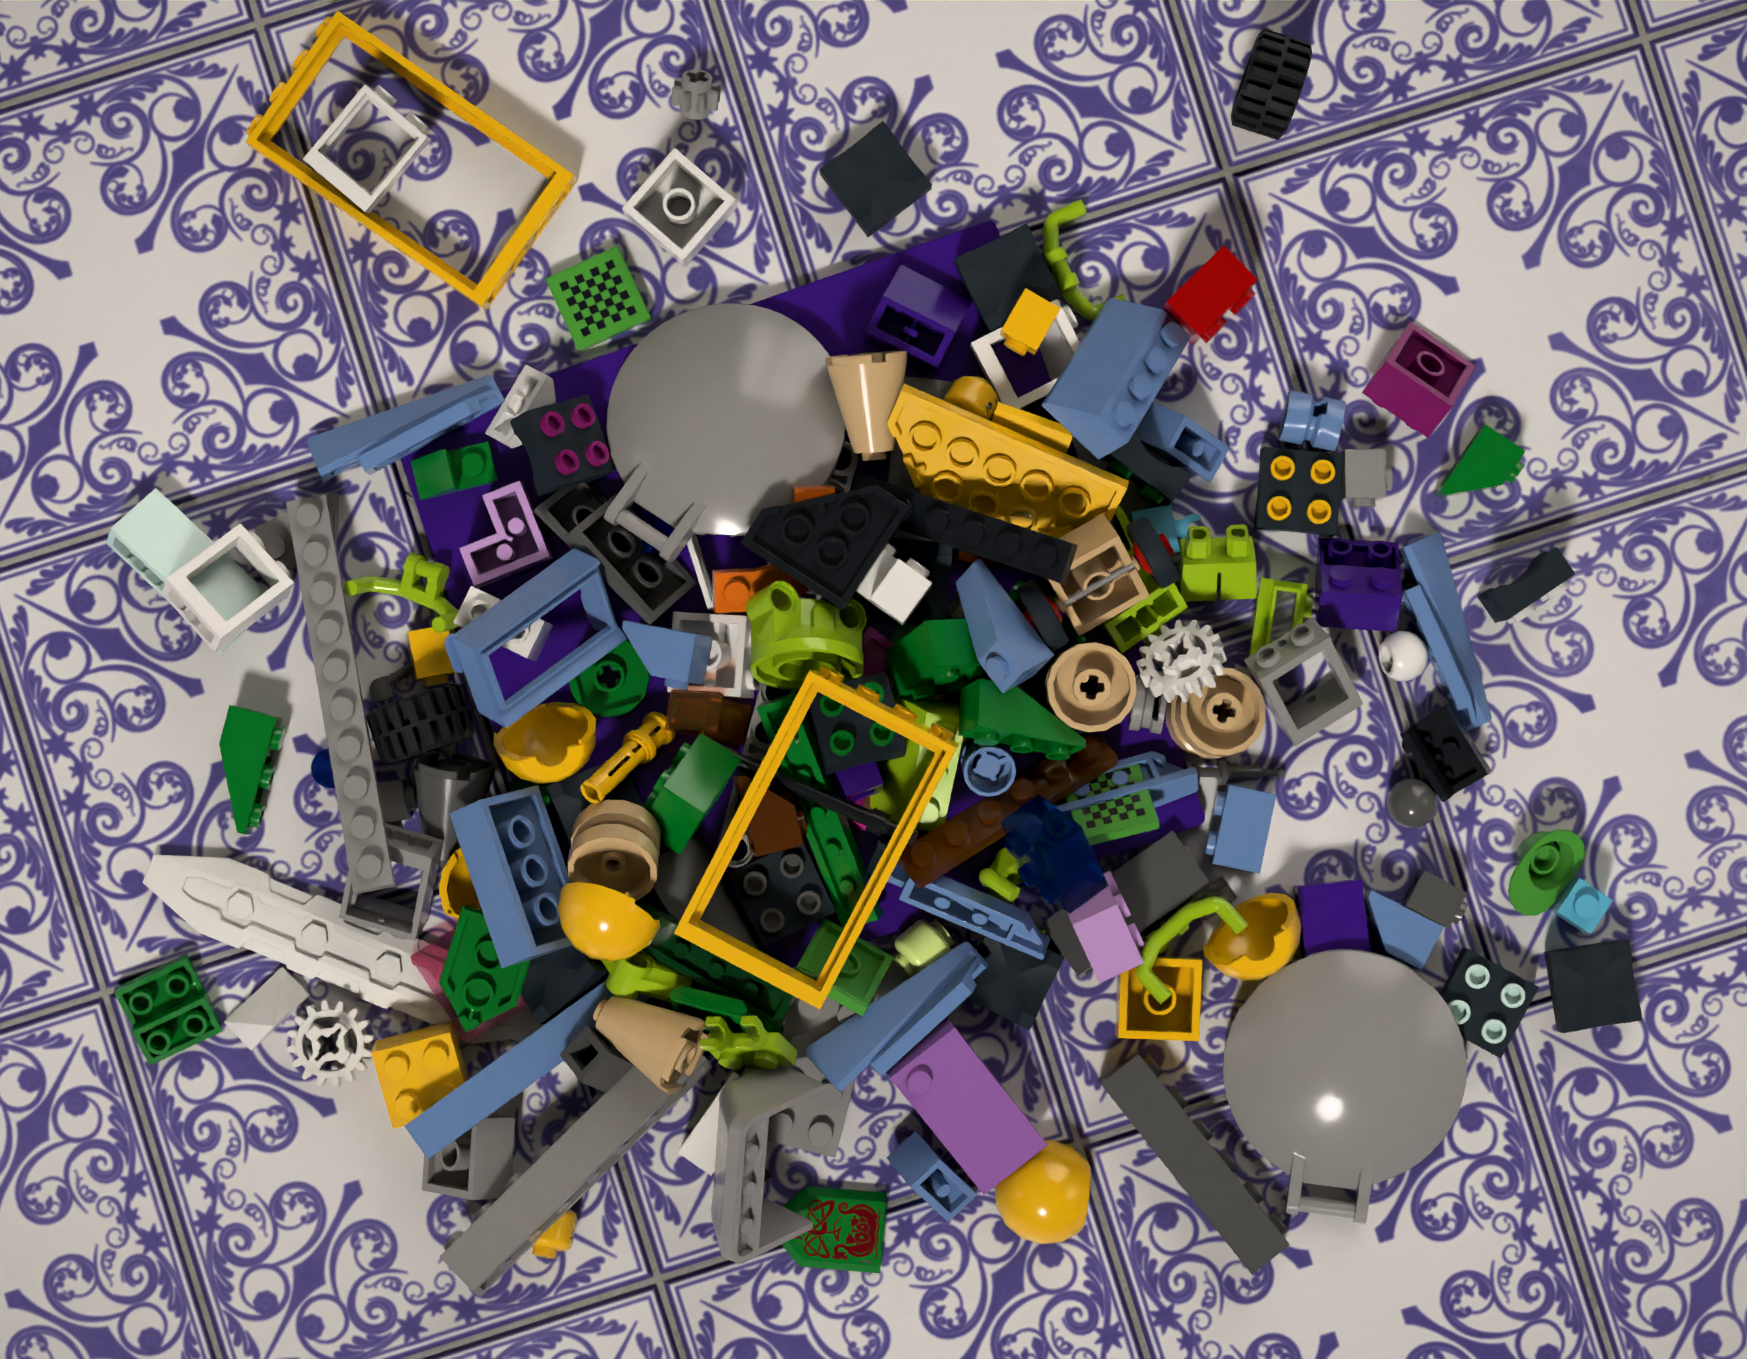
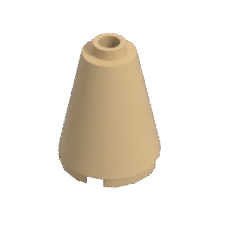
(866, 395)
(652, 1038)

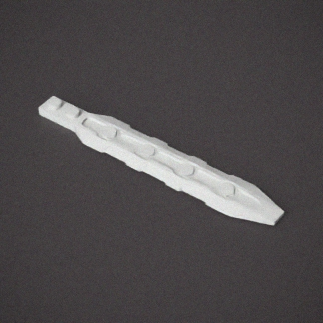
(307, 935)

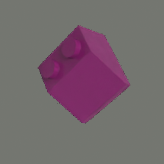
(1419, 379)

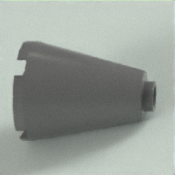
(446, 787)

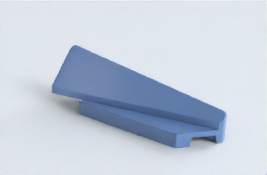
(403, 429)
(1442, 626)
(1161, 778)
(969, 909)
(897, 1019)

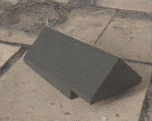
(640, 579)

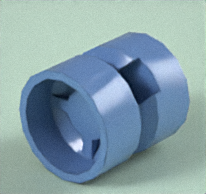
(1311, 420)
(987, 768)

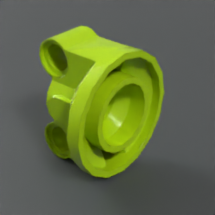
(801, 634)

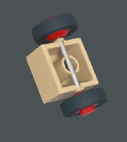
(1100, 579)

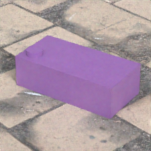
(966, 1106)

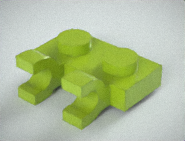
(749, 1048)

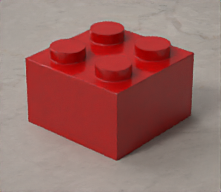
(1209, 294)

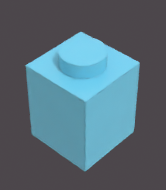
(1581, 905)

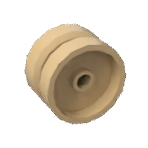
(1114, 690)
(1212, 735)
(615, 847)

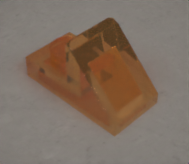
(708, 714)

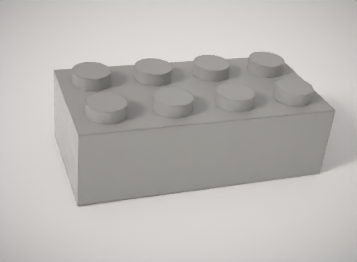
(818, 1121)

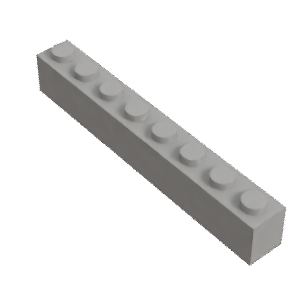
(560, 1176)

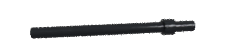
(876, 821)

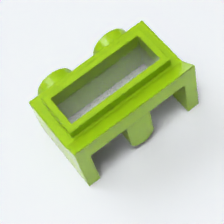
(1277, 611)

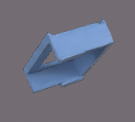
(473, 643)

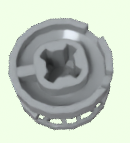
(1143, 710)

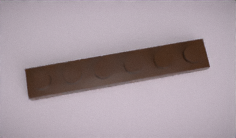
(980, 823)

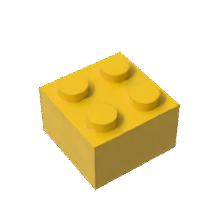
(1176, 1018)
(418, 1070)

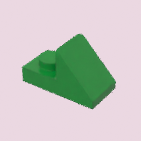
(454, 470)

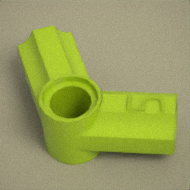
(643, 976)

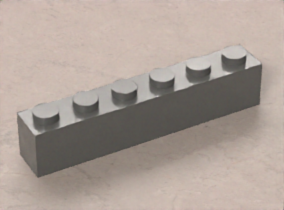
(1194, 1162)

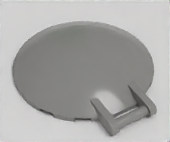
(720, 422)
(1344, 1074)

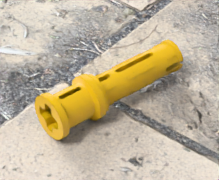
(601, 783)

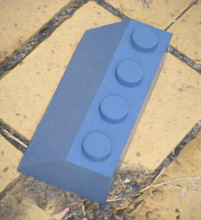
(1115, 374)
(515, 872)

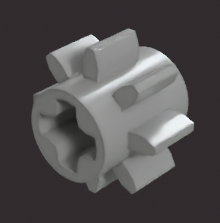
(695, 94)

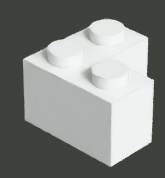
(895, 585)

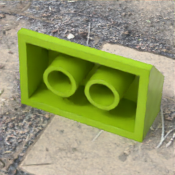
(904, 774)

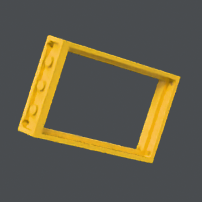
(307, 68)
(754, 961)

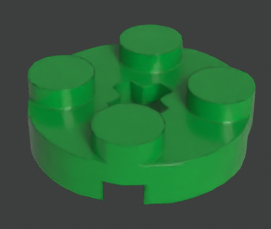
(629, 688)

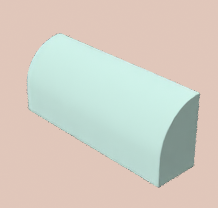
(161, 539)

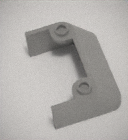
(741, 1217)

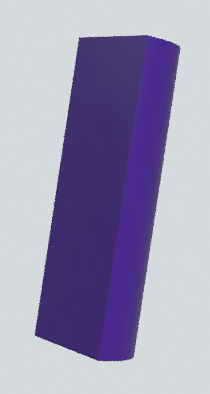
(1331, 916)

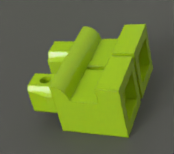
(1219, 558)

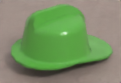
(1544, 869)

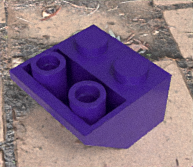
(918, 318)
(1358, 584)

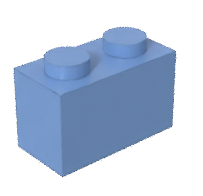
(1240, 828)

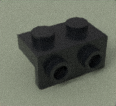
(1444, 752)

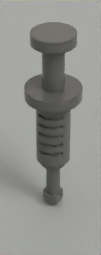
(1235, 772)

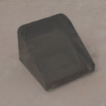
(1218, 888)

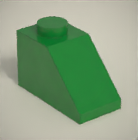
(1483, 464)

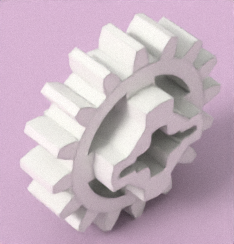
(1181, 661)
(316, 1031)

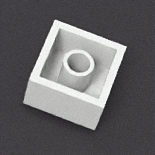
(679, 207)

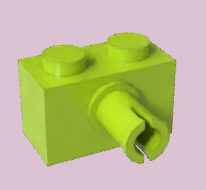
(1145, 616)

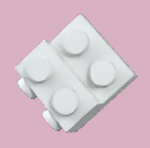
(729, 652)

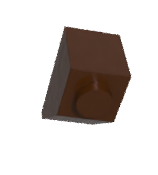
(774, 824)

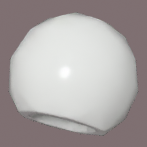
(1403, 656)

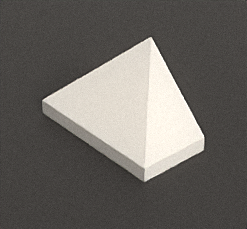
(529, 392)
(267, 1008)

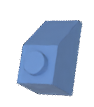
(1182, 441)
(670, 653)
(1401, 931)
(931, 1176)

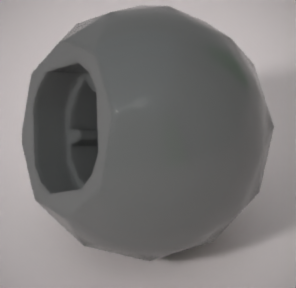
(1412, 803)

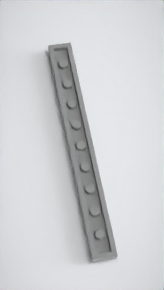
(340, 694)

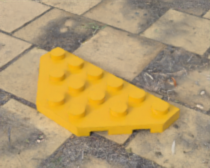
(997, 469)

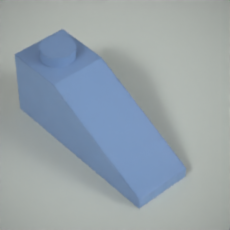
(999, 631)

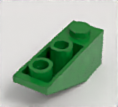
(1014, 721)
(246, 755)

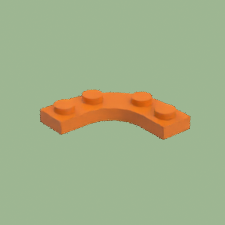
(735, 586)

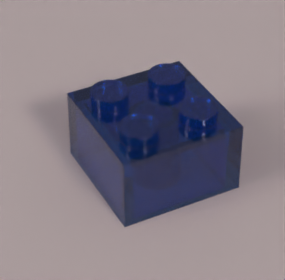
(1053, 854)

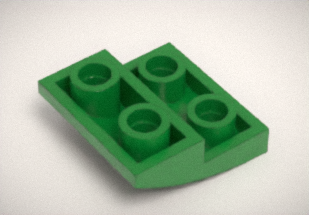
(168, 1009)

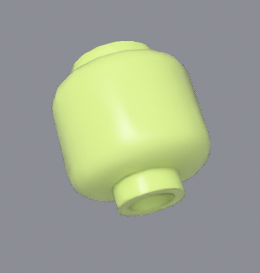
(921, 946)

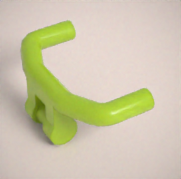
(1056, 260)
(410, 589)
(1002, 878)
(1177, 925)

